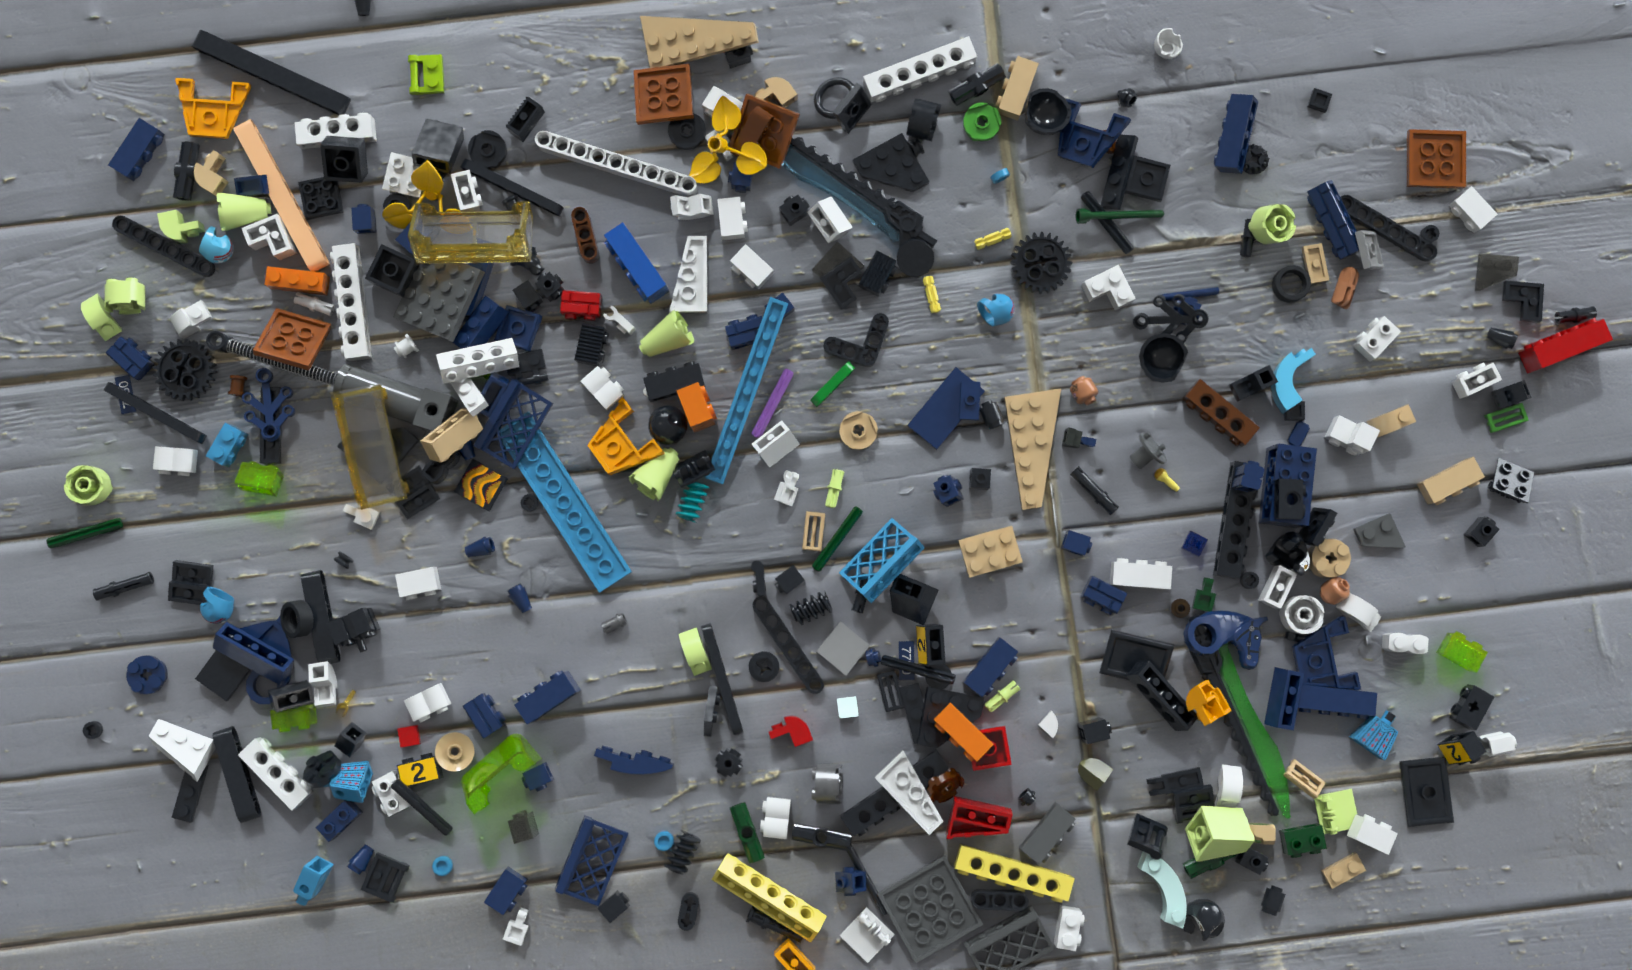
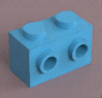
(227, 445)

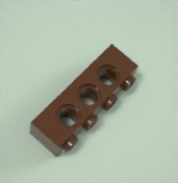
(1246, 427)

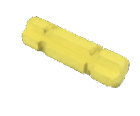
(993, 238)
(931, 294)

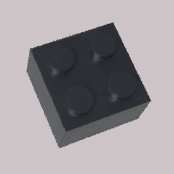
(344, 159)
(391, 270)

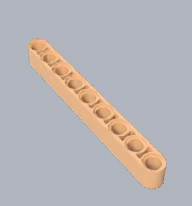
(282, 196)

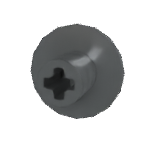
(1148, 452)

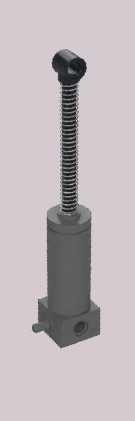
(403, 401)

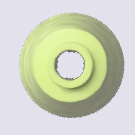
(240, 210)
(667, 335)
(655, 474)

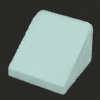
(847, 707)

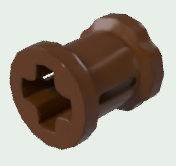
(237, 385)

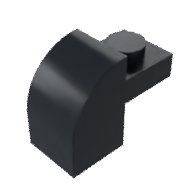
(1253, 383)
(1511, 394)

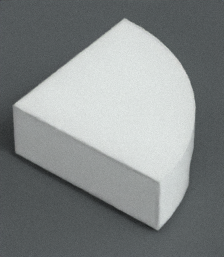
(1049, 724)

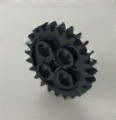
(1036, 247)
(200, 375)

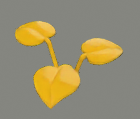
(750, 159)
(425, 179)

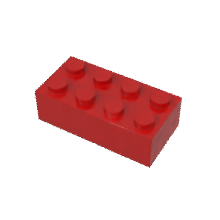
(1564, 344)

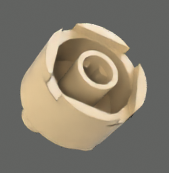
(1339, 556)

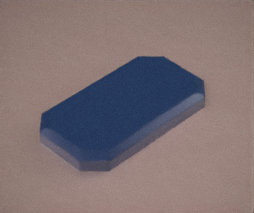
(1298, 433)

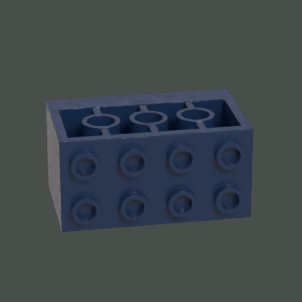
(1287, 462)

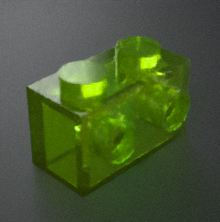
(259, 478)
(1462, 652)
(300, 717)

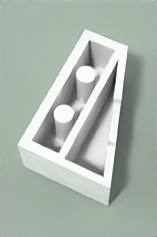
(183, 746)

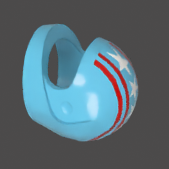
(215, 248)

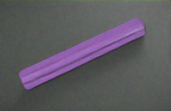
(772, 403)

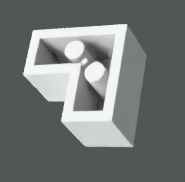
(270, 232)
(1111, 283)
(1352, 436)

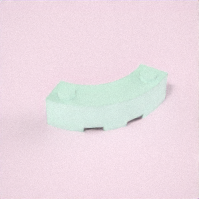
(1172, 892)

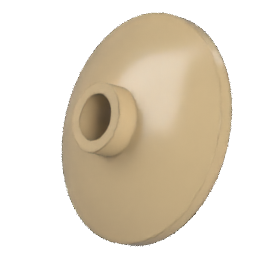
(454, 762)

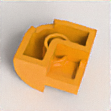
(1207, 702)

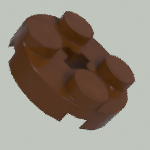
(945, 786)

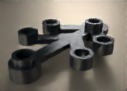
(1174, 317)

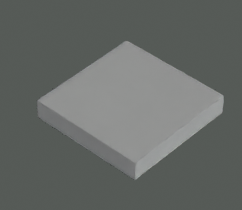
(1369, 250)
(843, 648)

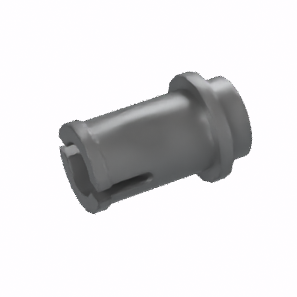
(614, 623)

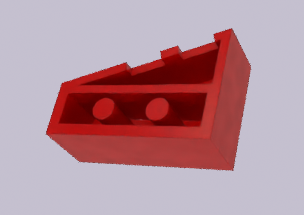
(977, 818)

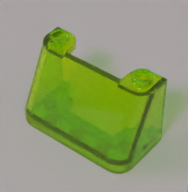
(513, 751)

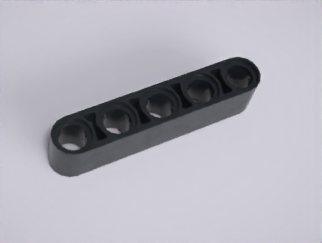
(317, 598)
(236, 775)

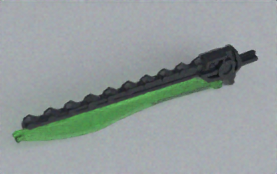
(1264, 746)

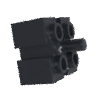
(353, 628)

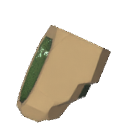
(1263, 833)

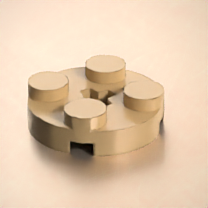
(853, 440)

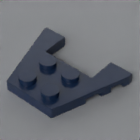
(1087, 144)
(1316, 658)

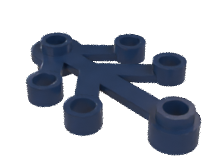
(269, 407)

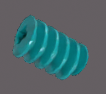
(691, 501)

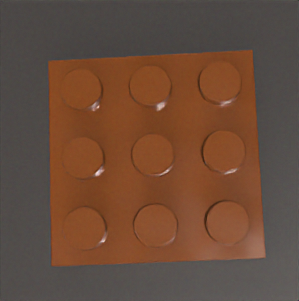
(663, 94)
(779, 133)
(1436, 158)
(292, 339)

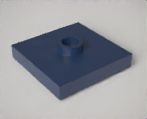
(520, 326)

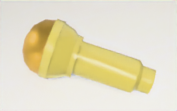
(1161, 475)

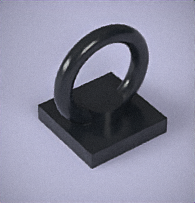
(850, 108)

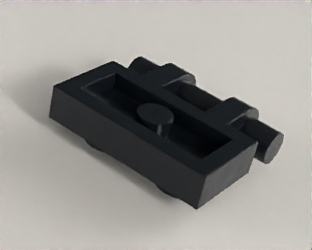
(530, 362)

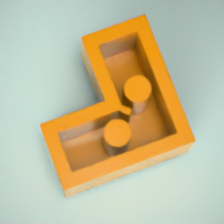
(792, 957)

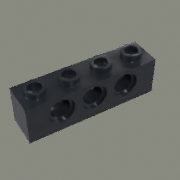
(1162, 696)

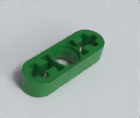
(832, 384)

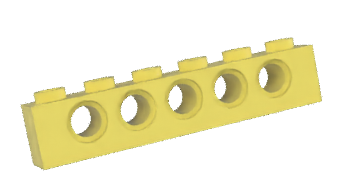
(1063, 881)
(769, 897)

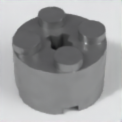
(827, 784)

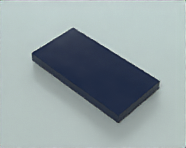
(941, 411)

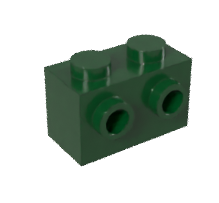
(1303, 839)

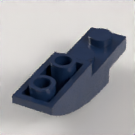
(641, 764)

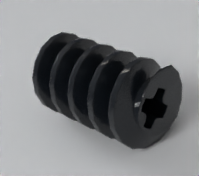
(811, 608)
(683, 852)

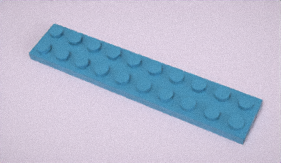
(567, 507)

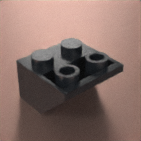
(912, 598)

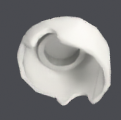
(1168, 44)

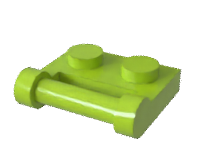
(432, 74)

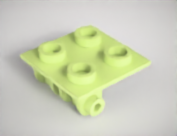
(1336, 811)

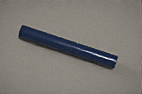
(1193, 293)

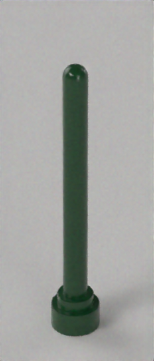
(1083, 215)

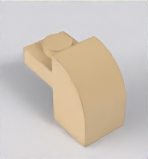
(779, 90)
(207, 176)
(1392, 420)

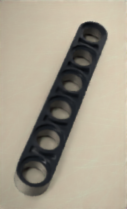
(512, 187)
(1388, 224)
(163, 247)
(155, 412)
(791, 642)
(722, 679)

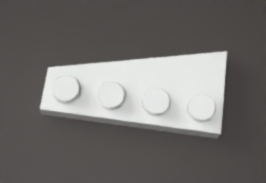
(691, 285)
(906, 788)

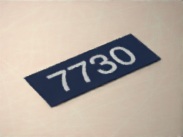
(125, 383)
(906, 653)

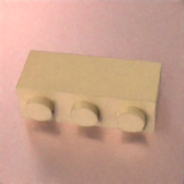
(1016, 87)
(451, 435)
(1451, 481)

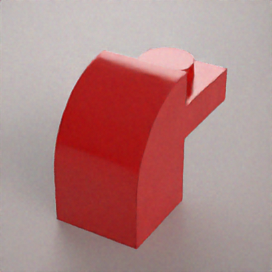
(796, 727)

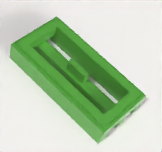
(1491, 422)

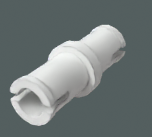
(314, 304)

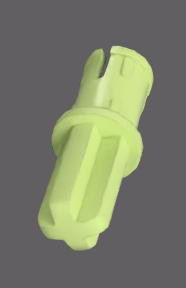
(834, 488)
(1002, 696)

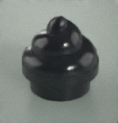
(1127, 97)

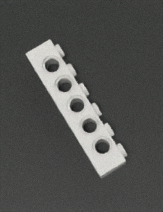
(943, 54)
(362, 348)

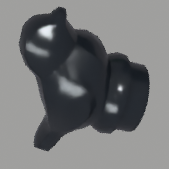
(533, 266)

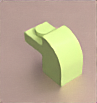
(173, 226)
(99, 318)
(694, 651)

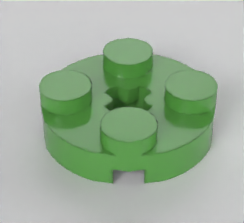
(986, 112)

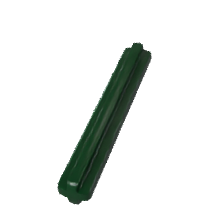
(84, 533)
(837, 539)

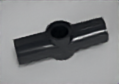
(977, 84)
(185, 171)
(809, 834)

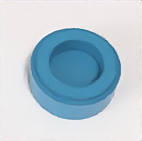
(1000, 176)
(664, 841)
(442, 866)

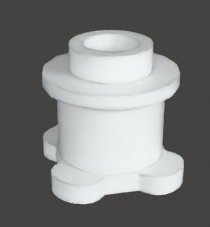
(405, 346)

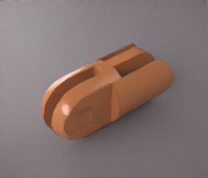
(1345, 287)

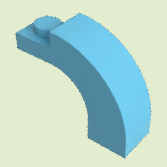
(1283, 391)

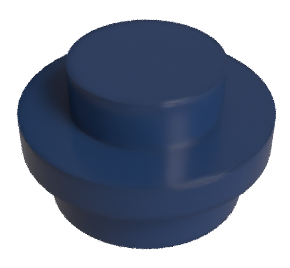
(873, 657)

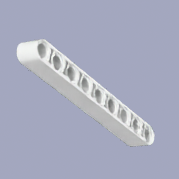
(608, 159)

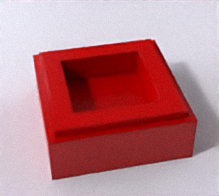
(409, 736)

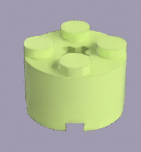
(1273, 224)
(124, 296)
(77, 483)

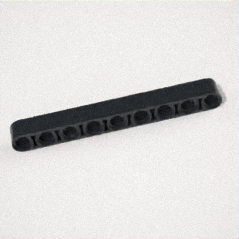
(271, 73)

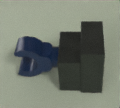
(1074, 438)

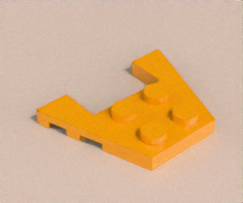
(211, 117)
(614, 447)

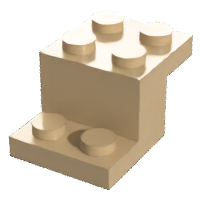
(990, 551)

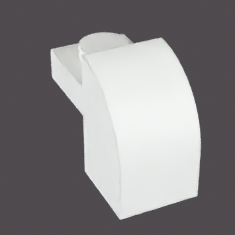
(691, 207)
(188, 320)
(1360, 611)
(324, 681)
(1230, 786)

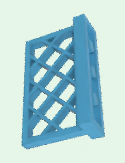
(889, 568)

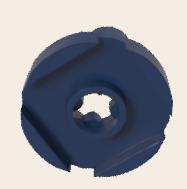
(135, 674)

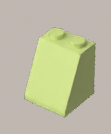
(1219, 832)

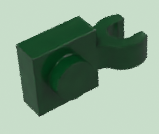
(1203, 598)

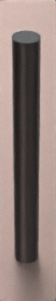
(869, 884)

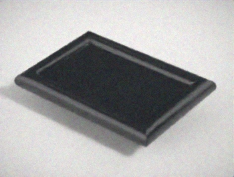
(1126, 650)
(1426, 791)

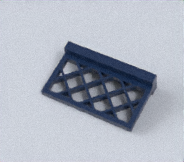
(498, 417)
(575, 854)

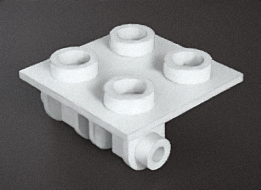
(399, 175)
(867, 935)

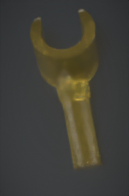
(344, 705)

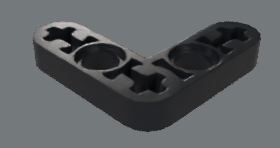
(860, 350)

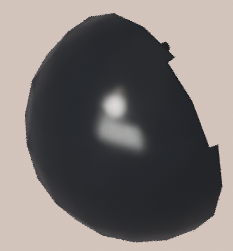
(1047, 111)
(1162, 357)

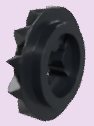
(1262, 162)
(767, 675)

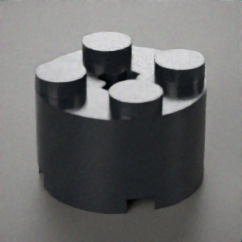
(923, 119)

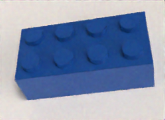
(633, 259)

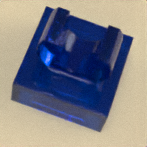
(1194, 543)

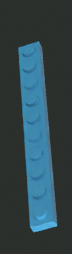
(747, 389)

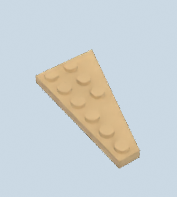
(684, 40)
(1031, 432)

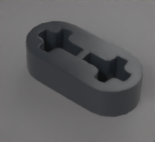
(693, 912)

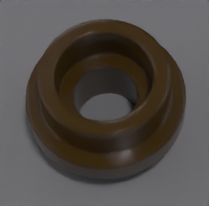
(1174, 608)

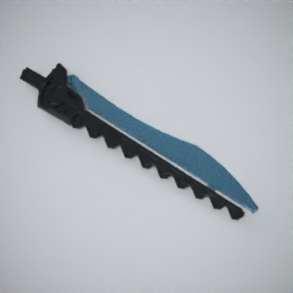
(898, 214)

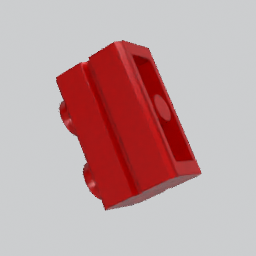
(581, 304)

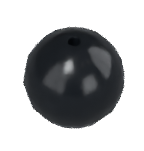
(667, 425)

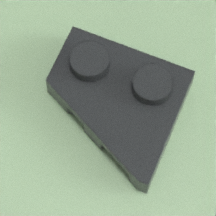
(1380, 533)

